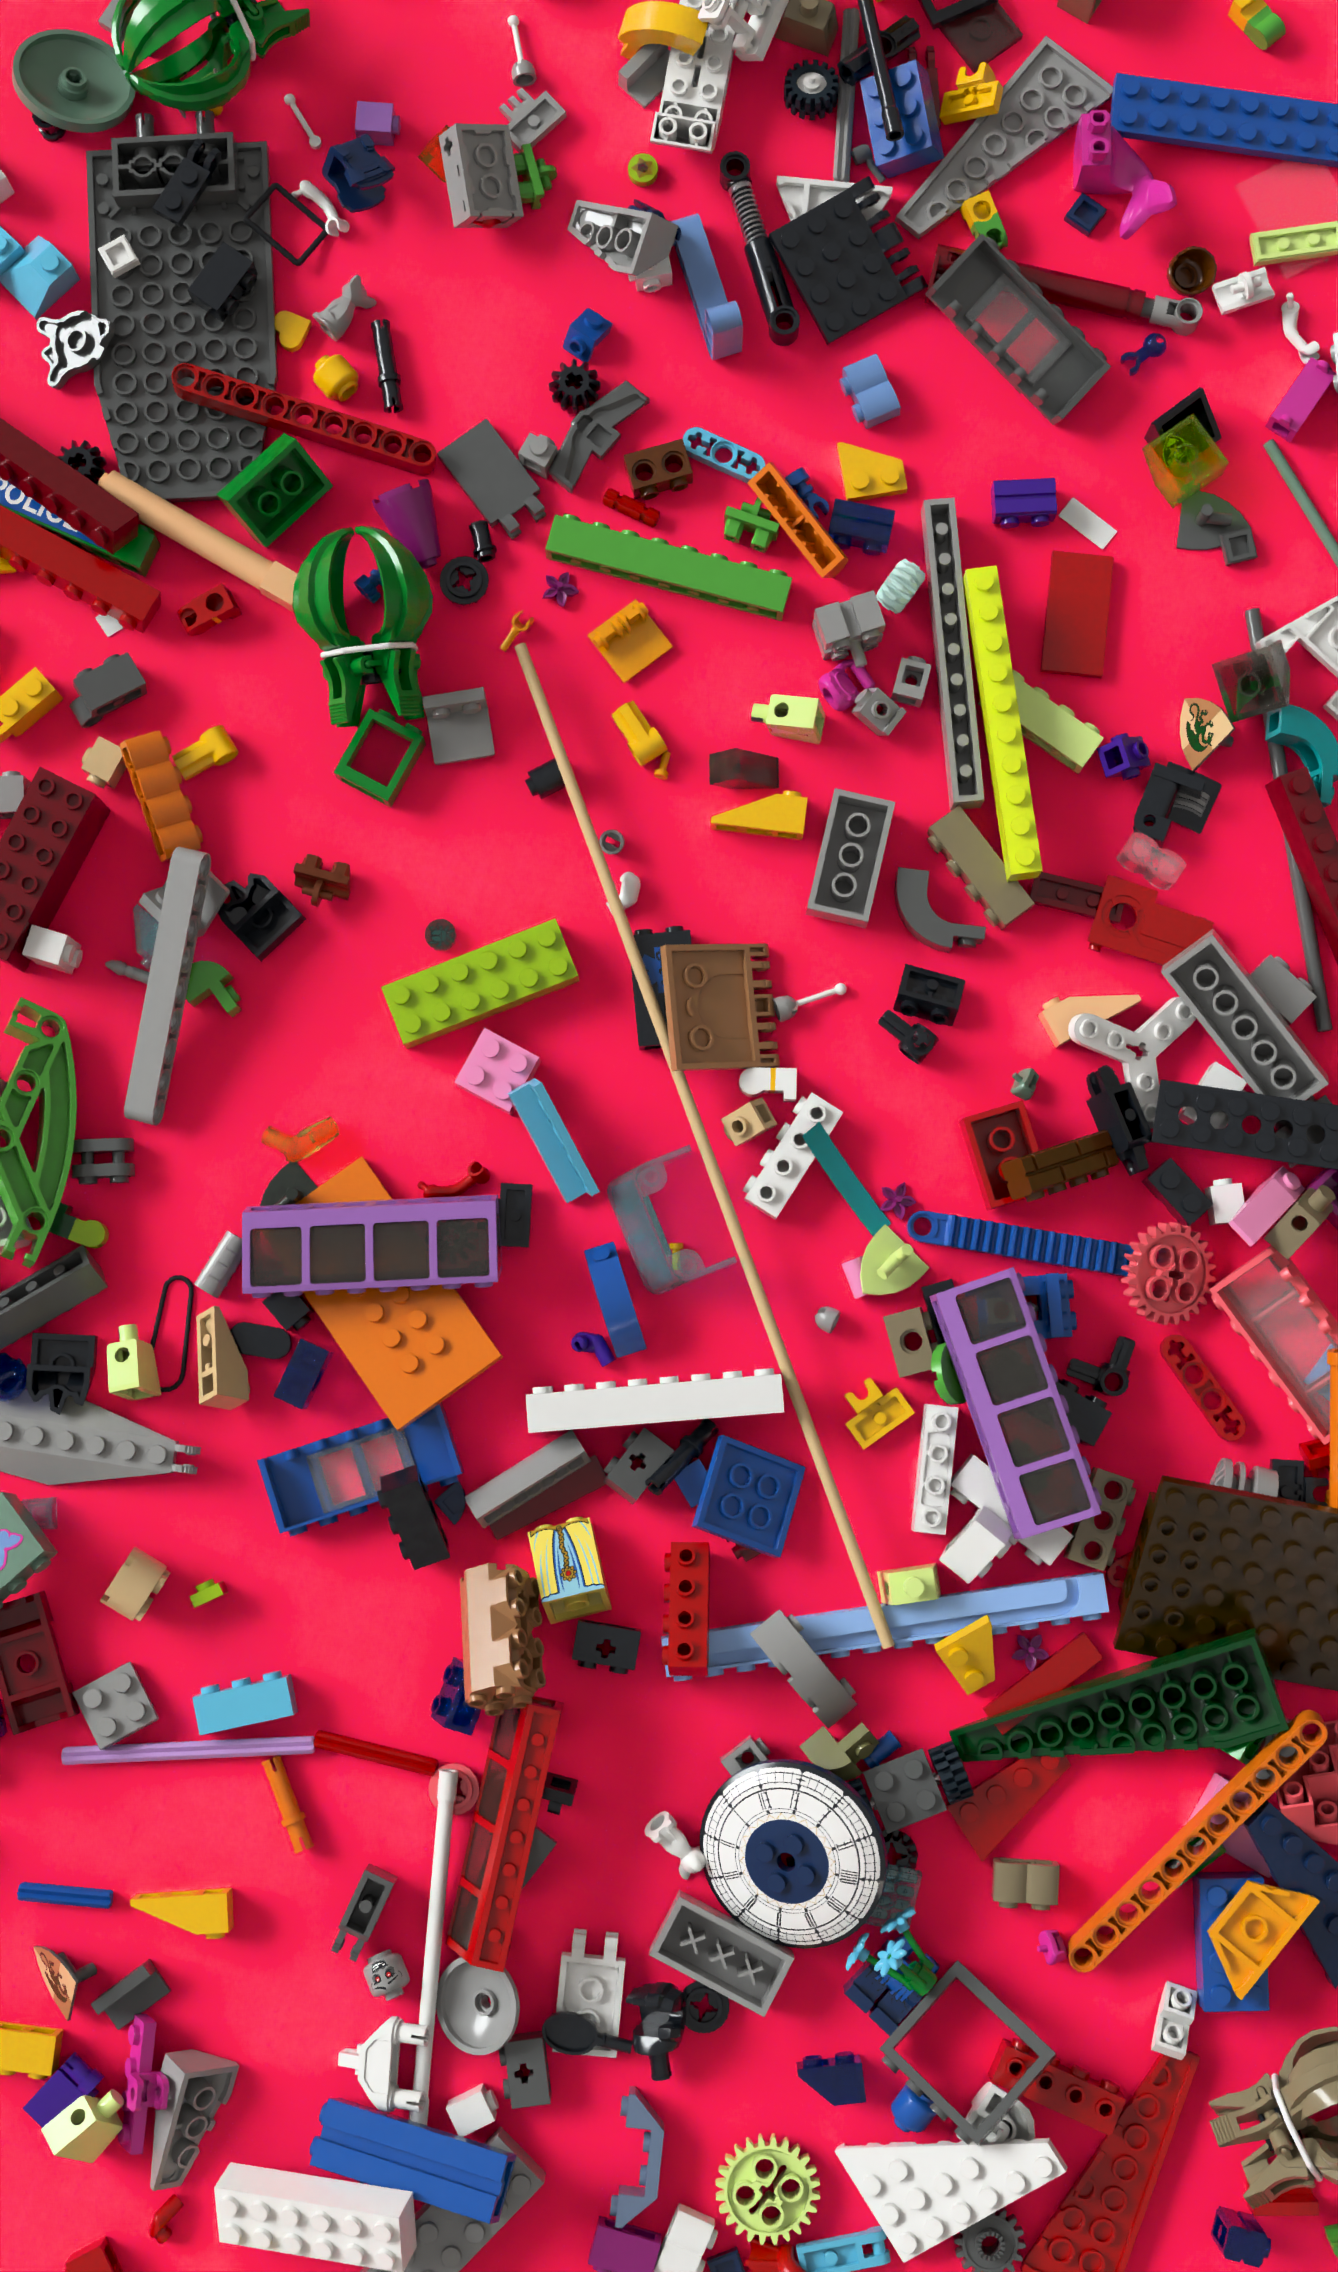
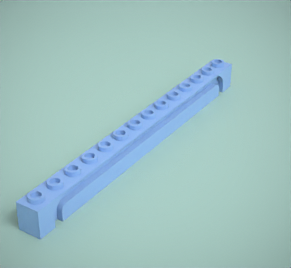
(929, 1620)

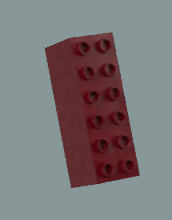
(43, 856)

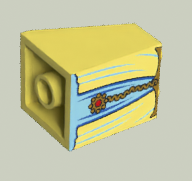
(569, 1570)

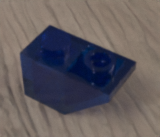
(836, 2078)

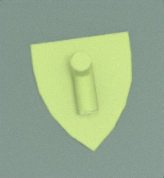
(889, 1264)

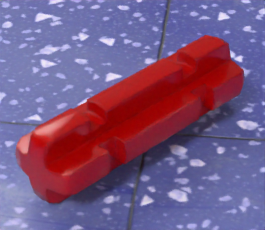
(631, 507)

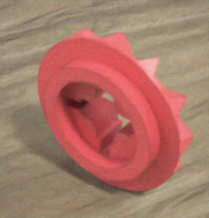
(469, 1786)

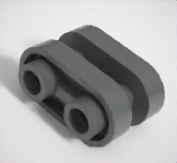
(117, 1171)

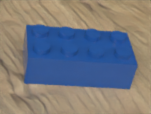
(1210, 1897)

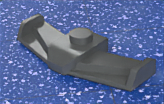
(594, 433)

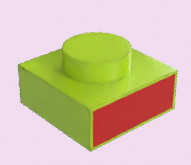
(208, 1591)

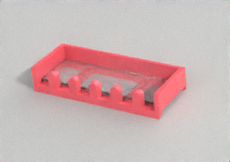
(1285, 1331)

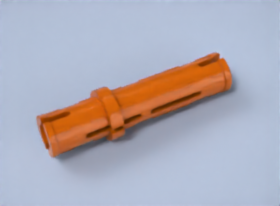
(287, 1804)

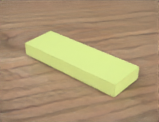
(1294, 243)

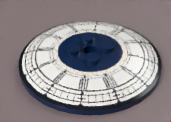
(819, 1822)

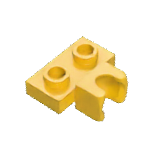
(975, 97)
(876, 1413)

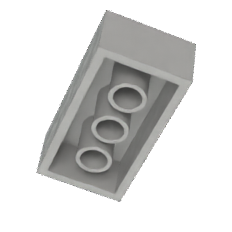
(850, 858)

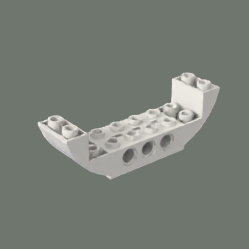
(695, 91)

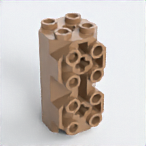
(498, 1647)

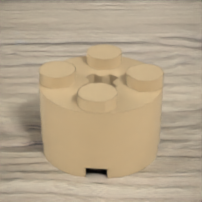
(134, 1583)

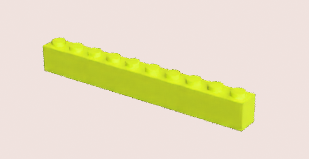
(1002, 724)

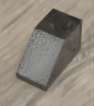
(743, 770)

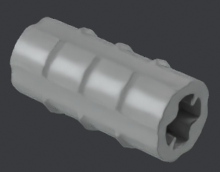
(221, 1265)

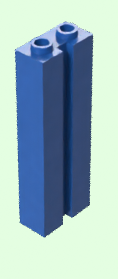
(414, 2158)

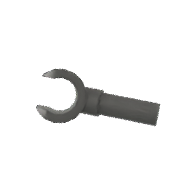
(863, 154)

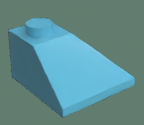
(39, 277)

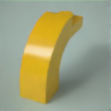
(661, 24)

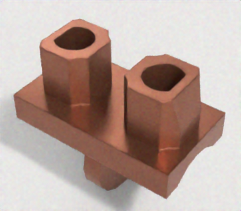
(322, 883)

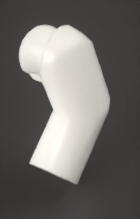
(629, 890)

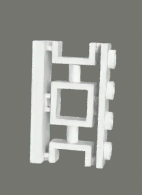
(752, 37)

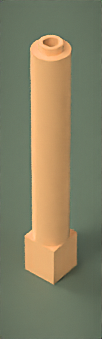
(269, 577)

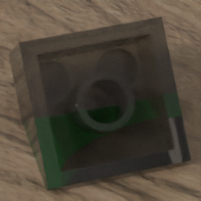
(1254, 681)

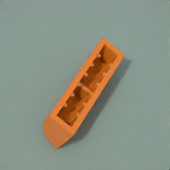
(798, 521)

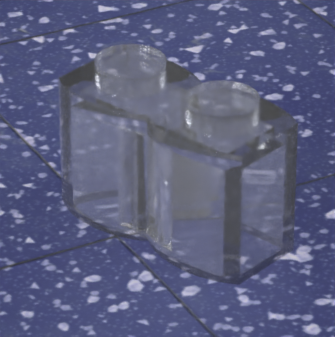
(1145, 857)

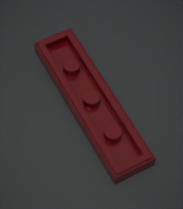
(567, 1490)

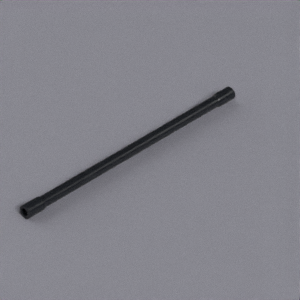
(890, 113)

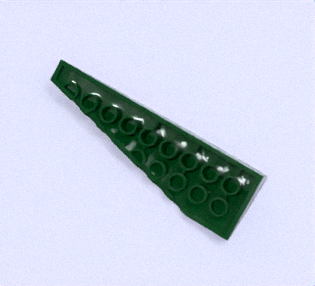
(1180, 1701)

